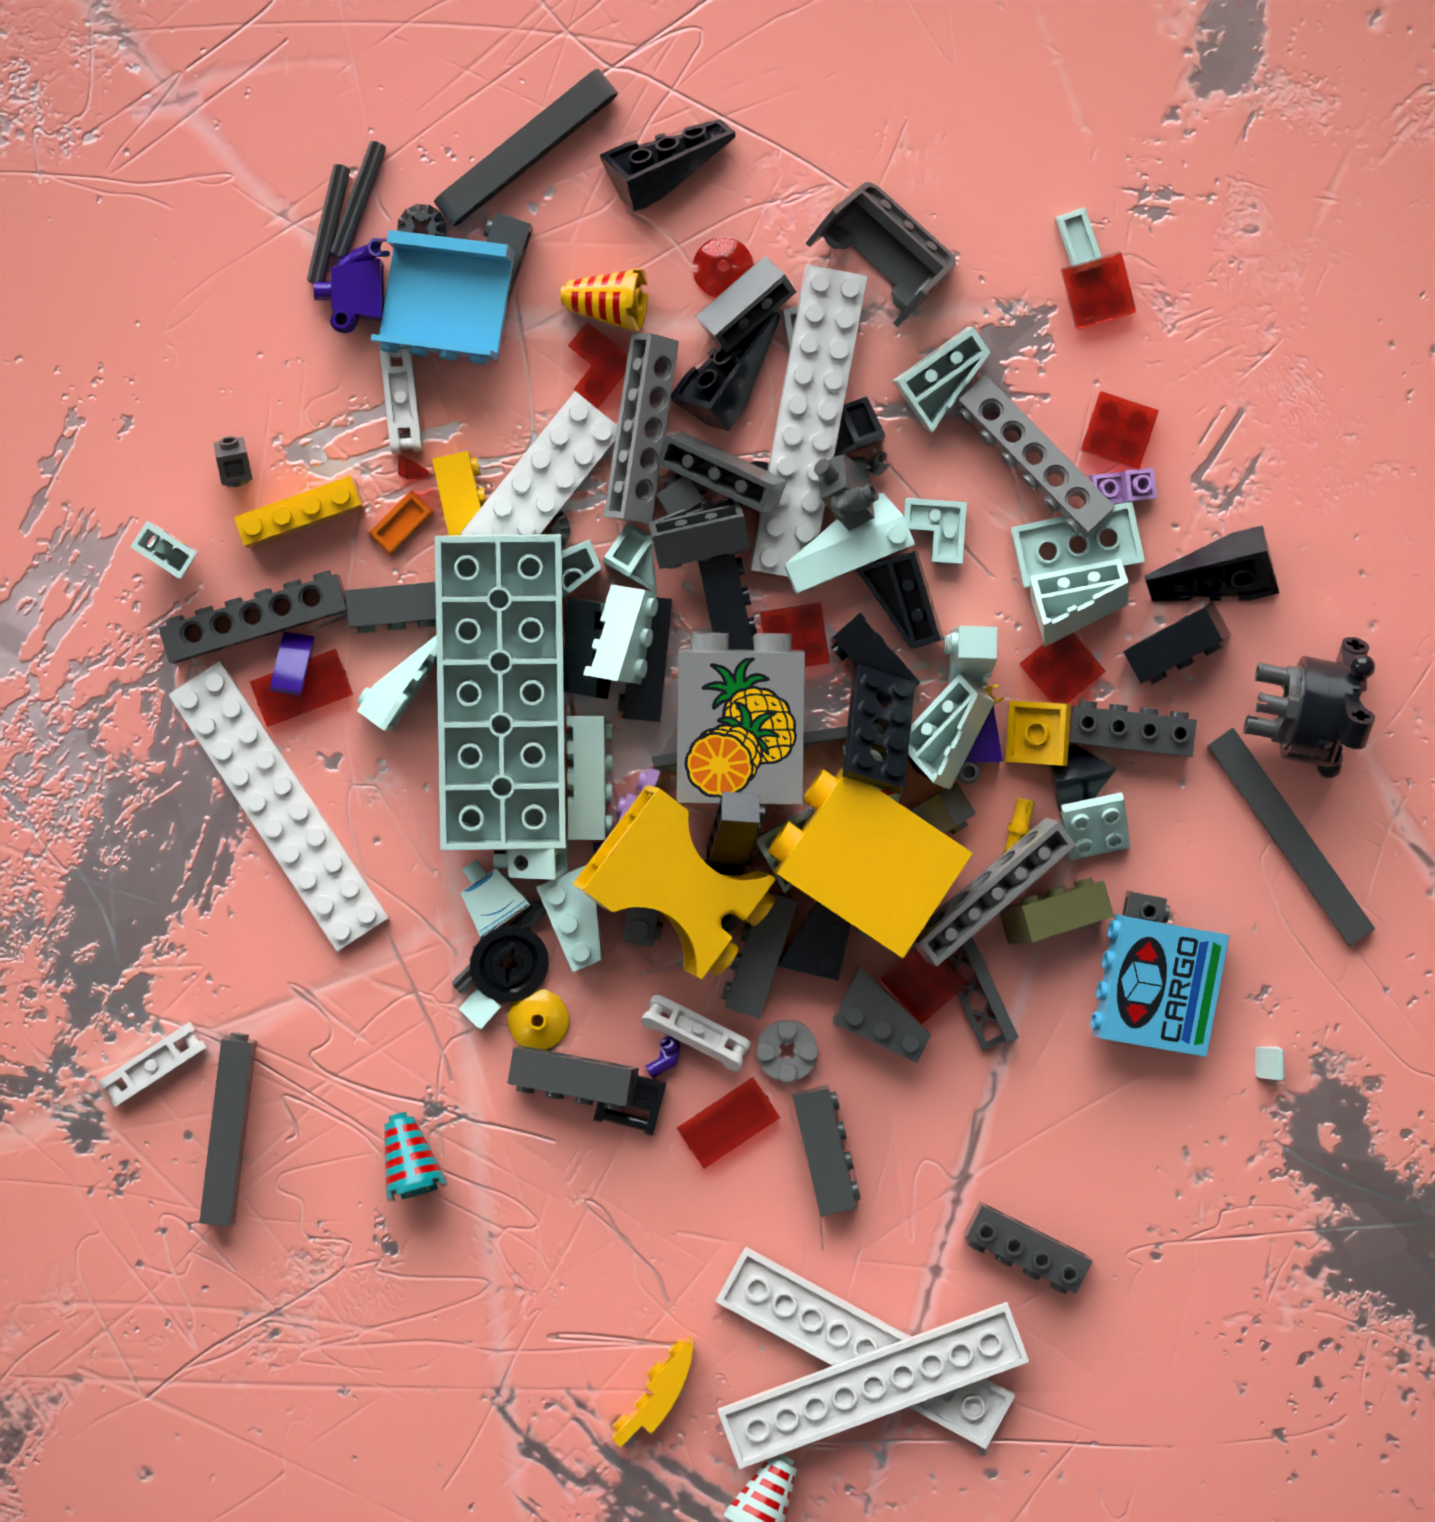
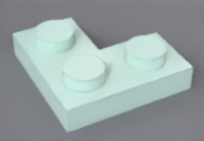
(946, 522)

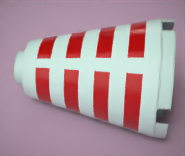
(766, 1493)

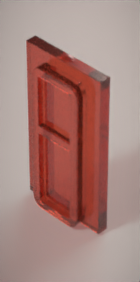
(324, 685)
(728, 1122)

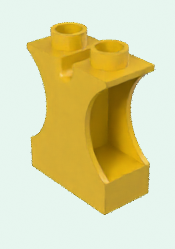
(656, 867)

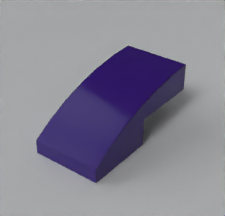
(292, 663)

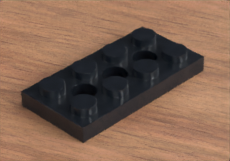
(863, 736)

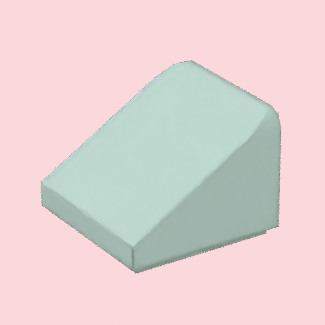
(479, 1008)
(1269, 1062)

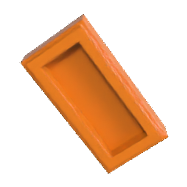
(401, 522)

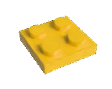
(1038, 733)

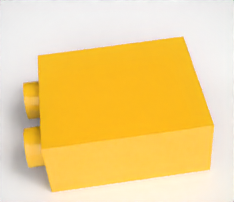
(868, 860)

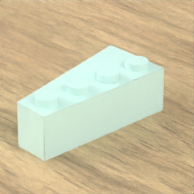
(971, 652)
(587, 777)

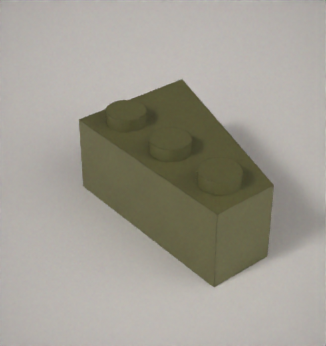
(1056, 912)

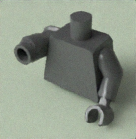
(847, 487)

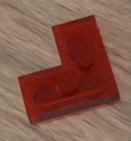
(606, 361)

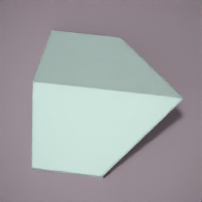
(633, 556)

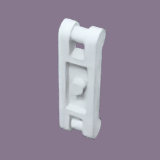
(401, 401)
(696, 1032)
(152, 1064)

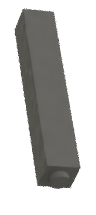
(228, 1130)

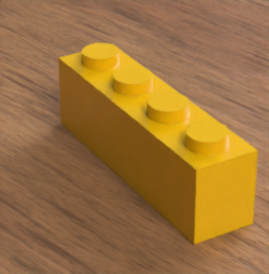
(458, 489)
(299, 512)

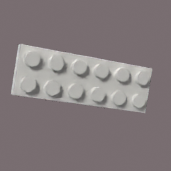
(547, 472)

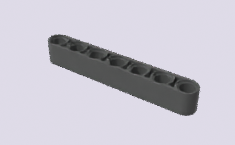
(526, 147)

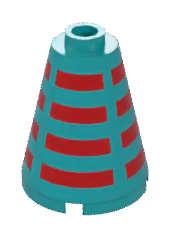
(409, 1159)

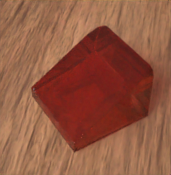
(410, 470)

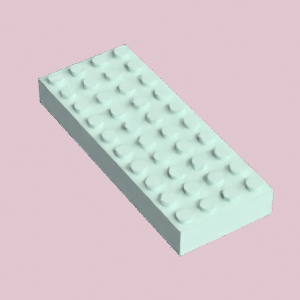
(500, 691)

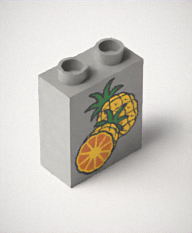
(740, 719)

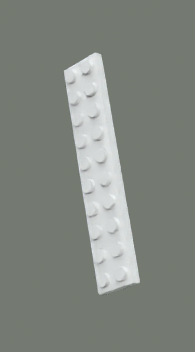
(809, 411)
(278, 806)
(842, 1331)
(873, 1385)

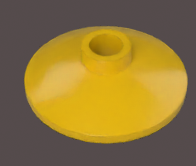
(554, 1016)

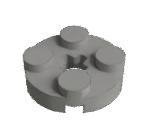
(769, 1052)

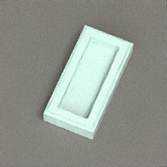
(1078, 236)

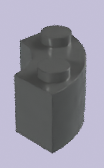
(946, 810)

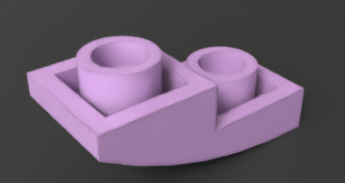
(1126, 485)
(649, 778)

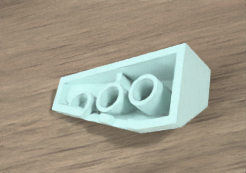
(843, 551)
(394, 692)

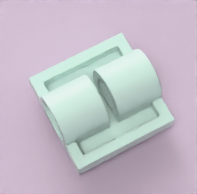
(1096, 825)

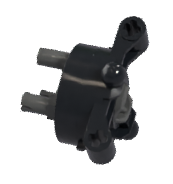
(1317, 707)

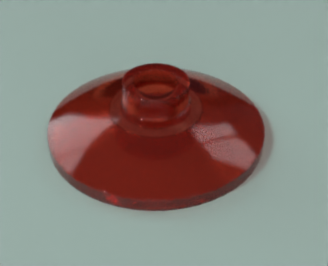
(705, 263)

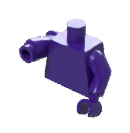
(355, 287)

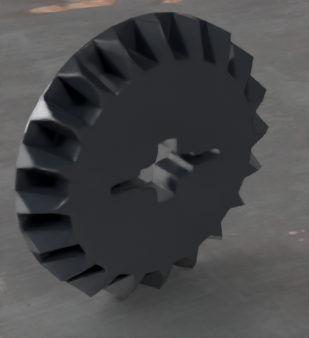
(521, 978)

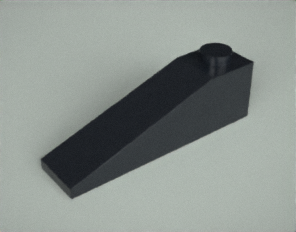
(653, 169)
(724, 382)
(1227, 567)

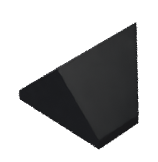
(858, 427)
(1080, 778)

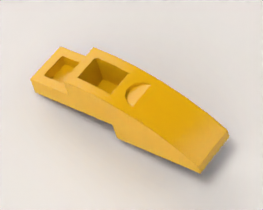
(665, 1383)

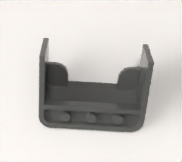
(890, 243)

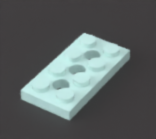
(1030, 536)

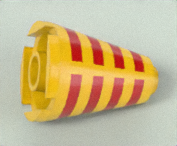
(609, 298)

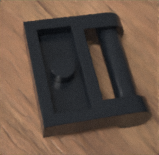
(647, 1096)

